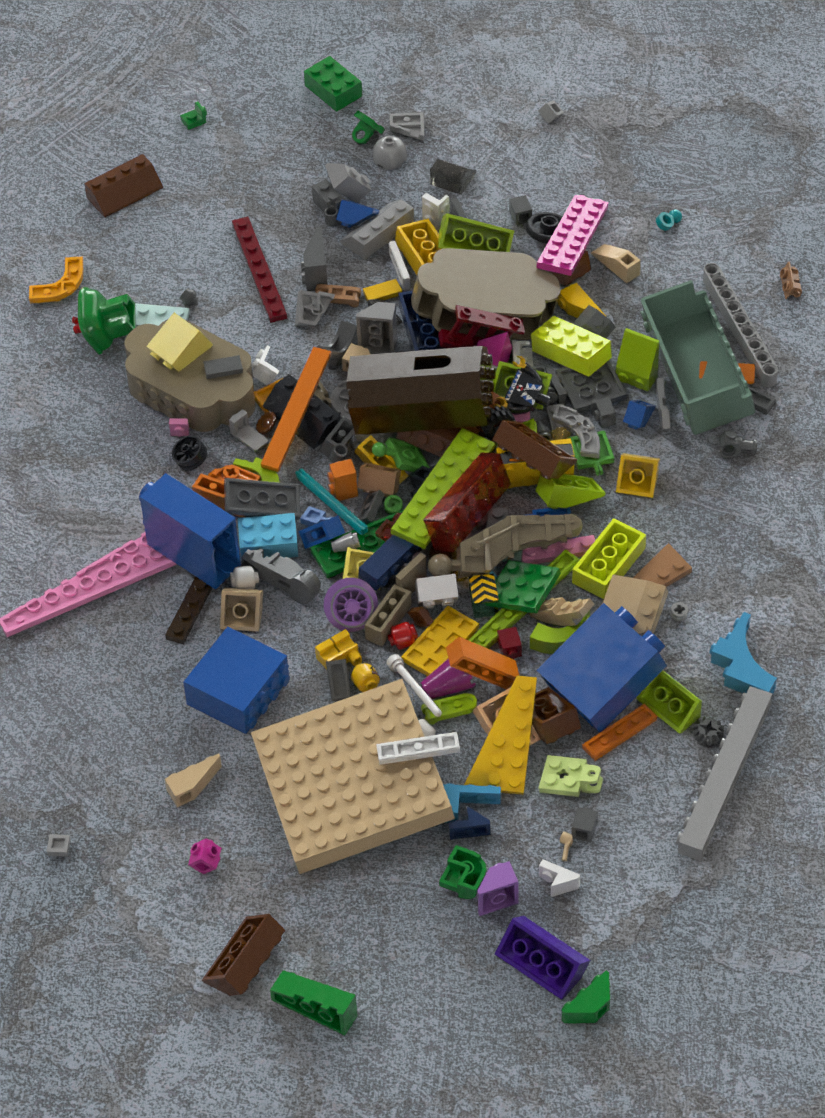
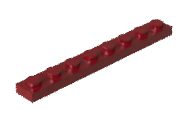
(259, 269)

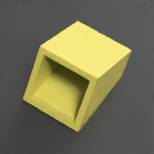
(178, 343)

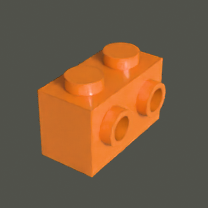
(342, 480)

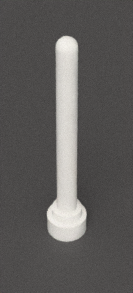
(396, 664)

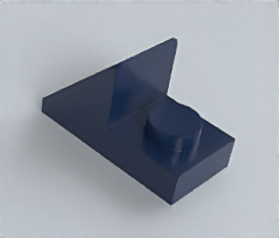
(474, 826)

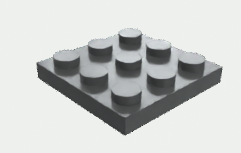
(584, 389)

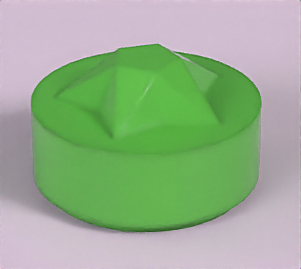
(393, 504)

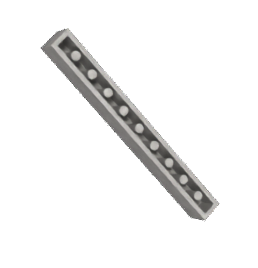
(724, 774)

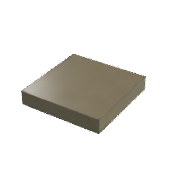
(415, 569)

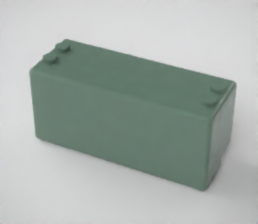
(692, 334)

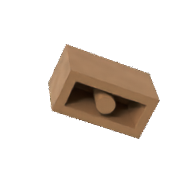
(378, 477)

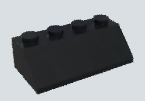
(317, 420)

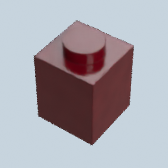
(509, 642)

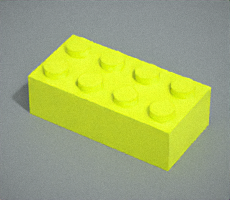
(571, 346)
(609, 555)

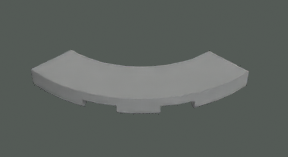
(664, 413)
(581, 427)

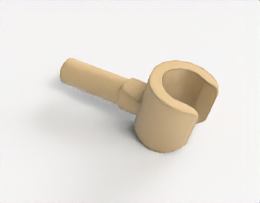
(567, 839)

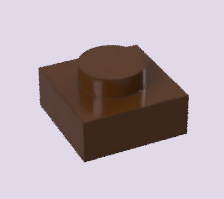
(420, 616)

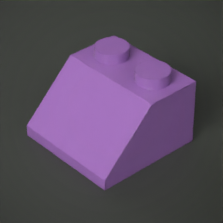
(498, 889)

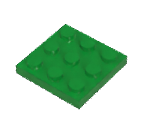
(524, 586)

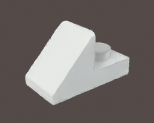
(562, 878)

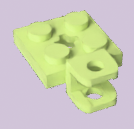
(578, 776)

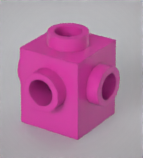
(204, 856)

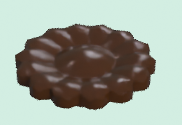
(266, 422)

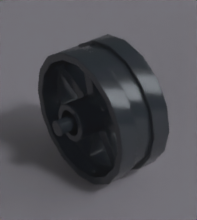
(190, 457)

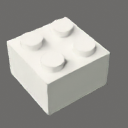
(436, 591)

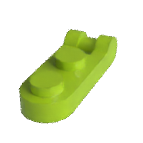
(451, 707)

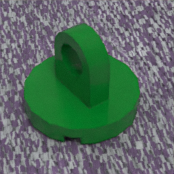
(367, 125)

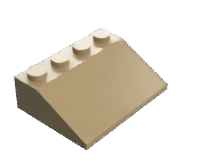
(640, 598)

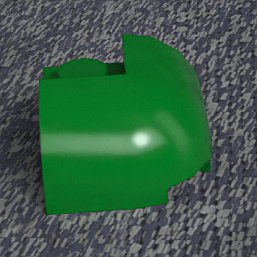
(463, 872)

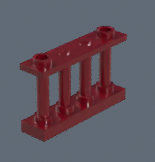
(478, 318)

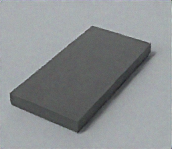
(261, 498)

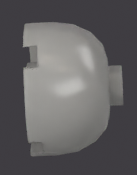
(389, 152)

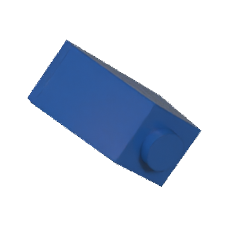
(354, 213)
(638, 413)
(321, 532)

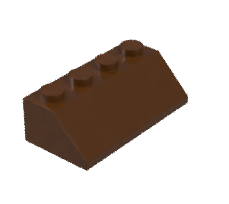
(123, 185)
(434, 440)
(533, 449)
(244, 954)

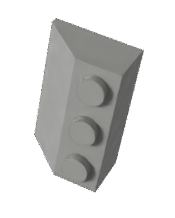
(377, 328)

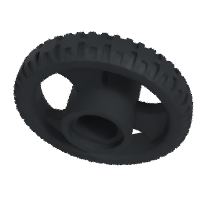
(548, 224)

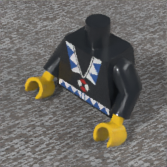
(525, 390)

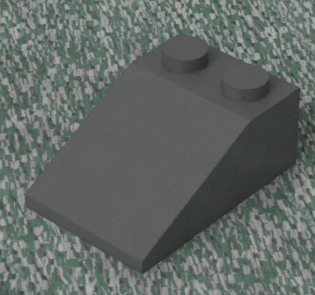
(314, 262)

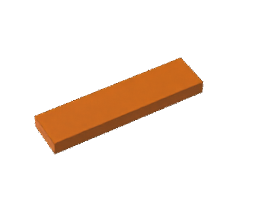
(619, 732)

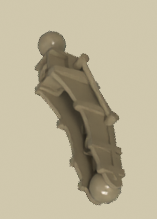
(514, 533)

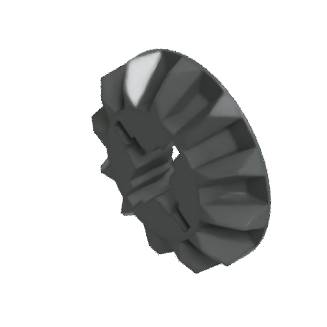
(715, 734)

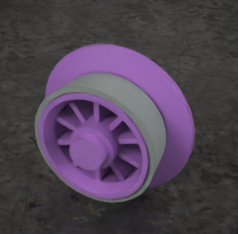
(350, 604)

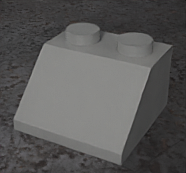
(348, 181)

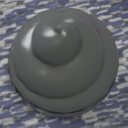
(189, 297)

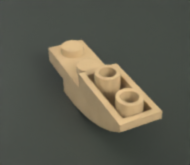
(563, 613)

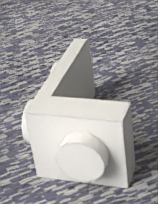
(262, 370)

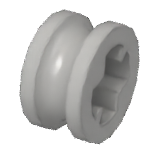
(678, 606)

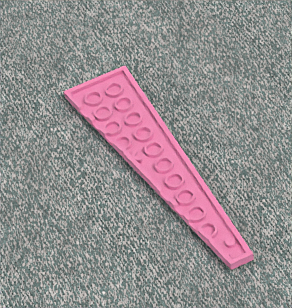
(108, 574)

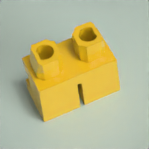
(338, 648)

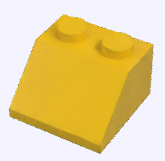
(637, 475)

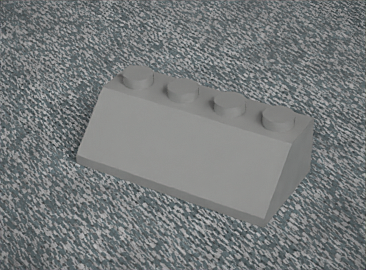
(378, 229)

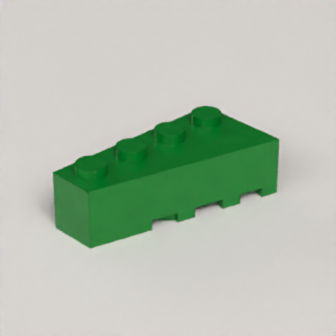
(316, 1001)

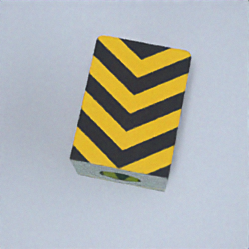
(482, 591)

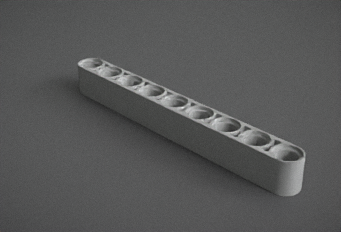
(740, 324)

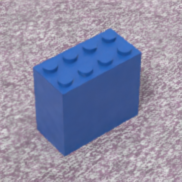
(236, 680)

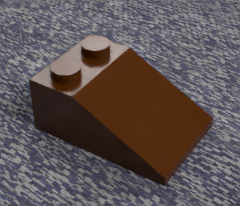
(553, 716)

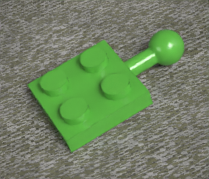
(405, 455)

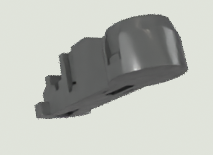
(283, 574)

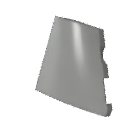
(311, 307)

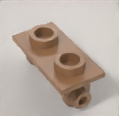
(790, 280)

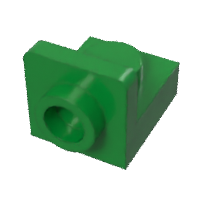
(195, 117)

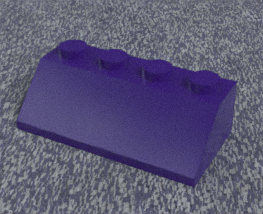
(541, 956)

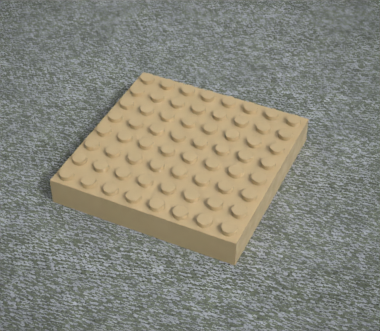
(331, 781)

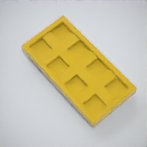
(430, 647)

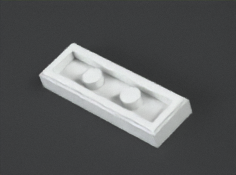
(399, 265)

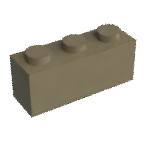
(388, 614)

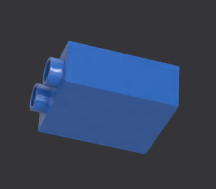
(190, 530)
(604, 665)

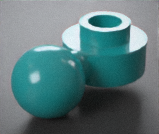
(667, 220)

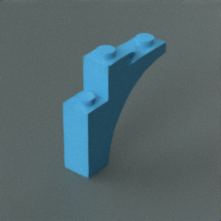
(740, 667)

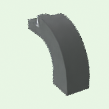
(344, 337)

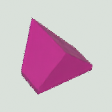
(498, 346)

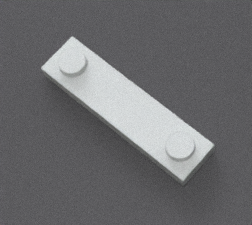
(418, 748)

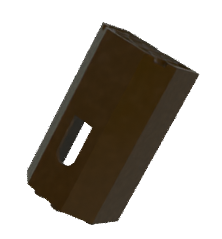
(420, 390)

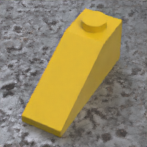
(575, 300)
(365, 453)

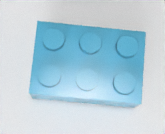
(269, 533)

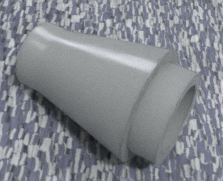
(349, 540)

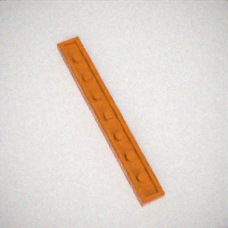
(295, 409)

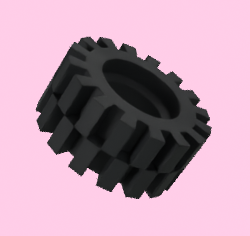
(496, 416)

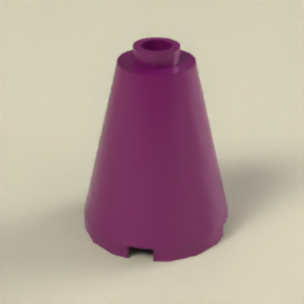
(446, 681)

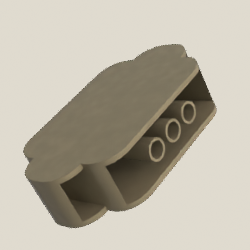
(488, 282)
(189, 392)

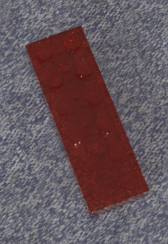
(467, 502)

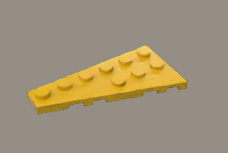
(506, 748)

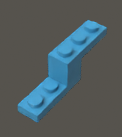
(471, 794)

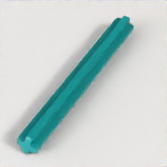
(331, 501)

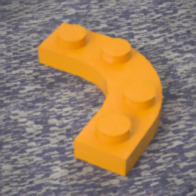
(62, 288)

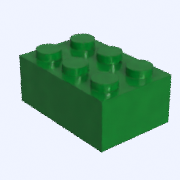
(333, 83)

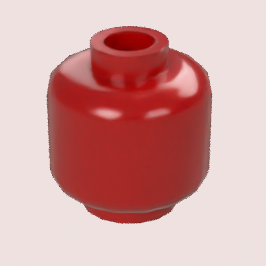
(402, 635)

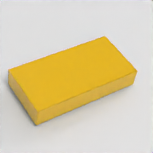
(383, 290)

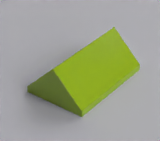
(671, 702)

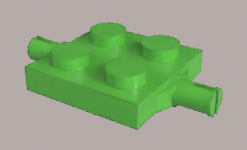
(606, 454)

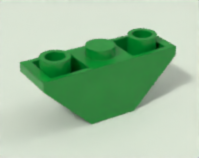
(589, 1003)

